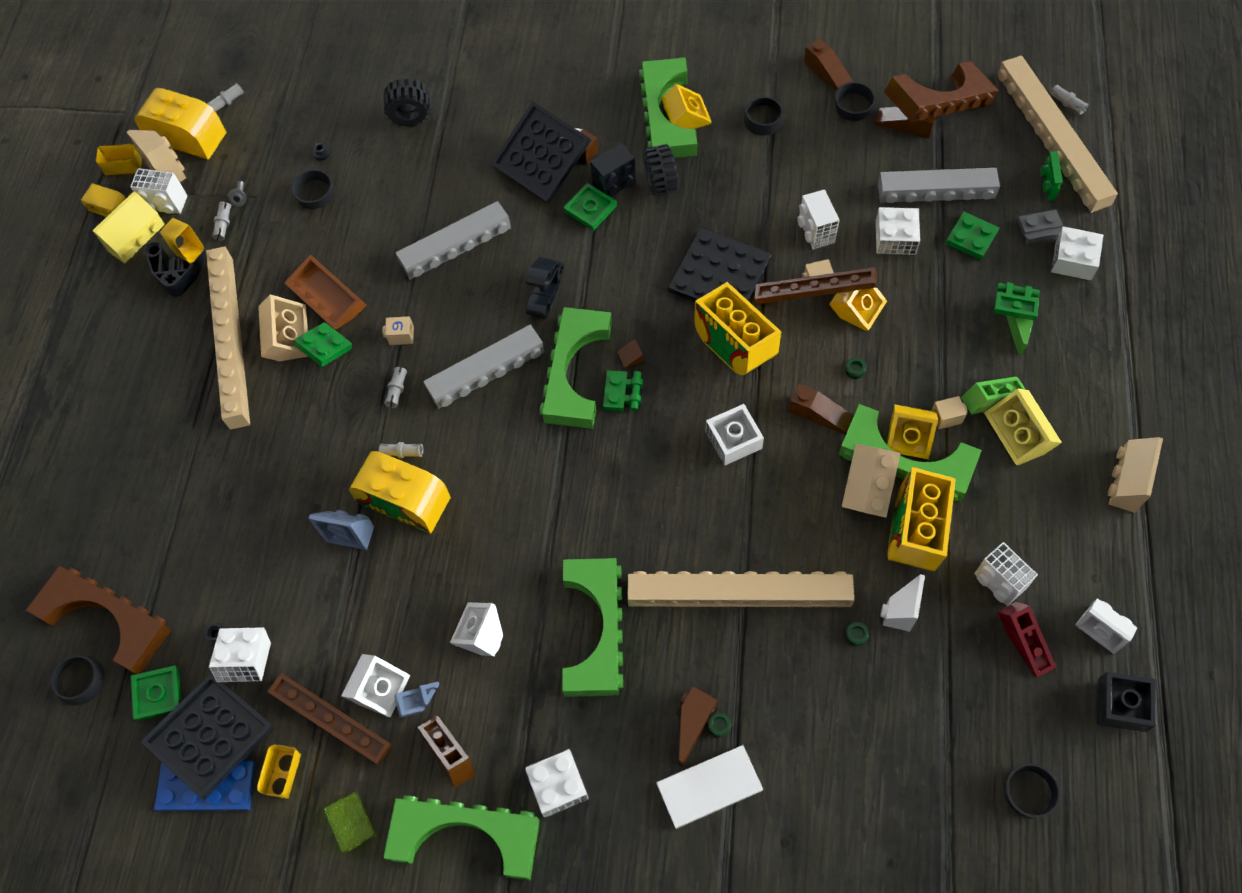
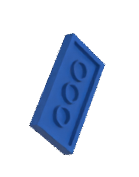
(230, 795)

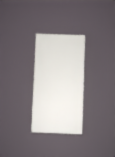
(709, 786)

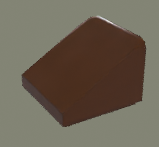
(630, 354)

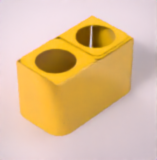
(115, 157)
(102, 199)
(189, 250)
(271, 764)

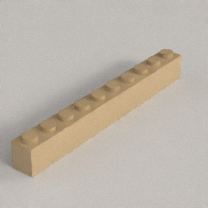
(1057, 134)
(227, 339)
(740, 589)

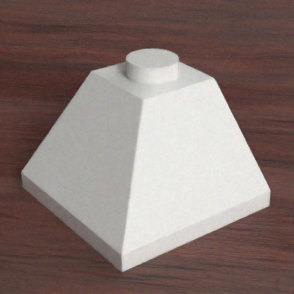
(903, 607)
(479, 629)

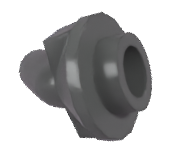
(237, 196)

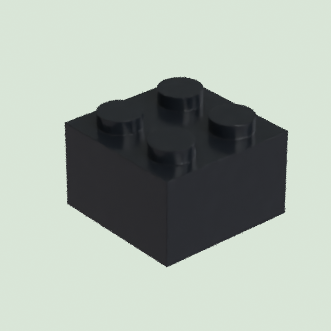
(613, 170)
(1126, 702)

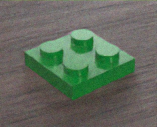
(590, 206)
(972, 235)
(323, 344)
(155, 693)

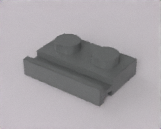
(1040, 226)

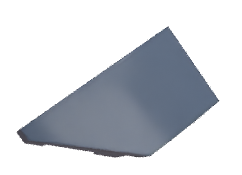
(414, 700)

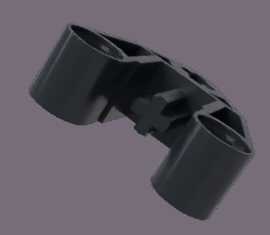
(172, 274)
(546, 277)

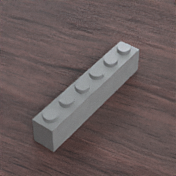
(938, 185)
(453, 240)
(484, 366)

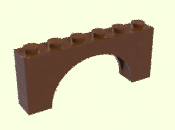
(921, 103)
(138, 631)

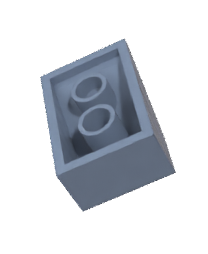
(343, 528)

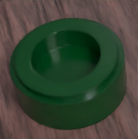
(855, 368)
(857, 634)
(719, 724)

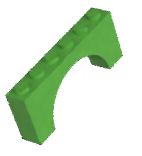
(658, 79)
(561, 402)
(865, 432)
(599, 672)
(416, 821)

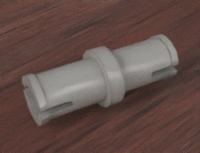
(225, 97)
(1069, 99)
(221, 221)
(395, 387)
(401, 449)

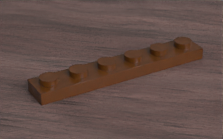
(816, 285)
(330, 719)

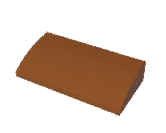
(325, 293)

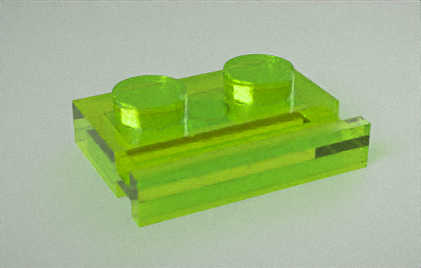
(349, 822)

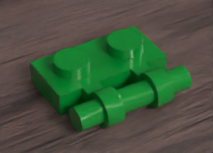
(1016, 305)
(615, 391)

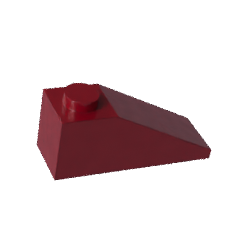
(1027, 637)

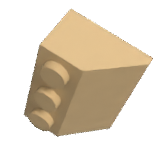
(156, 152)
(279, 325)
(1134, 473)
(871, 480)

